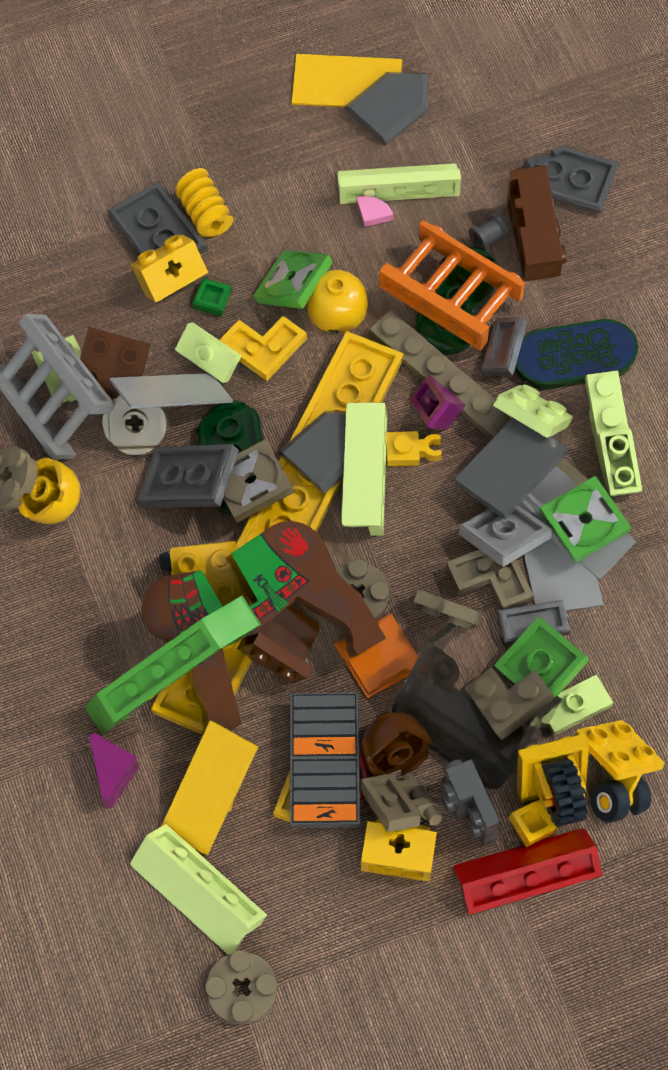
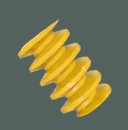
(203, 203)

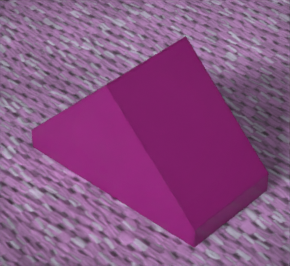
(436, 404)
(113, 767)

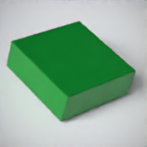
(212, 297)

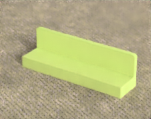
(400, 182)
(365, 466)
(197, 888)

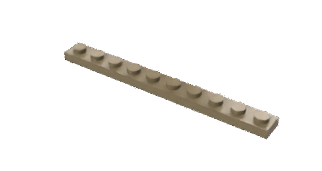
(426, 360)

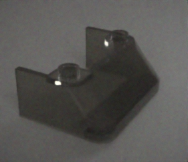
(456, 722)

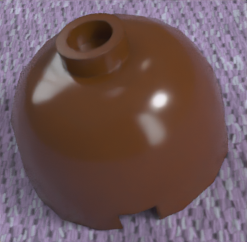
(394, 744)

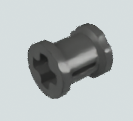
(489, 232)

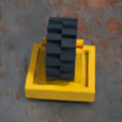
(557, 776)

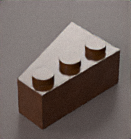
(534, 223)

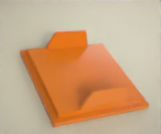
(382, 663)

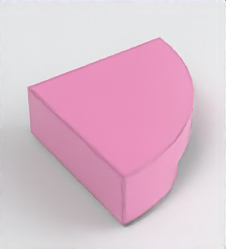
(373, 210)

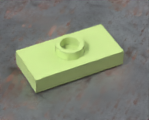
(208, 352)
(580, 704)

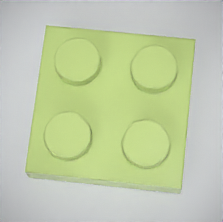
(533, 411)

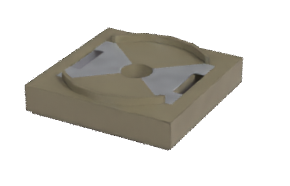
(270, 478)

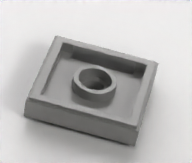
(487, 534)

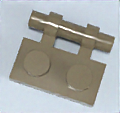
(401, 802)

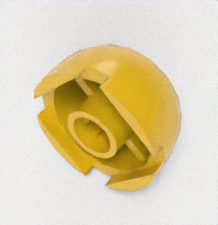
(338, 302)
(53, 495)

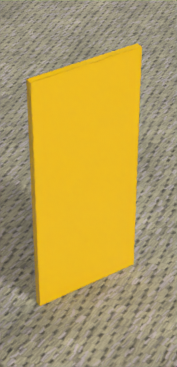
(210, 786)

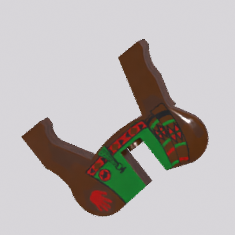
(275, 569)

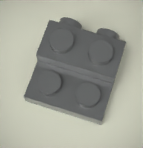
(467, 797)

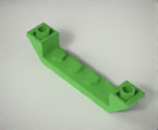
(170, 663)

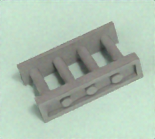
(74, 379)

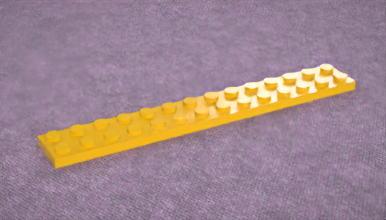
(357, 374)

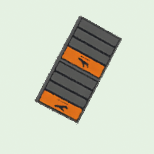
(324, 760)

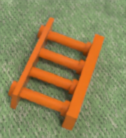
(448, 312)

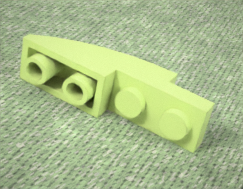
(611, 434)

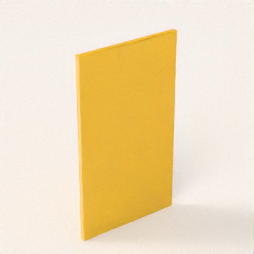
(336, 79)

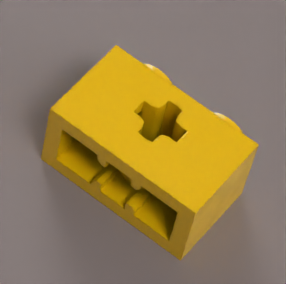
(184, 267)
(413, 862)

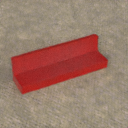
(528, 870)

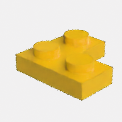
(267, 352)

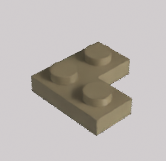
(479, 570)
(458, 613)
(512, 707)

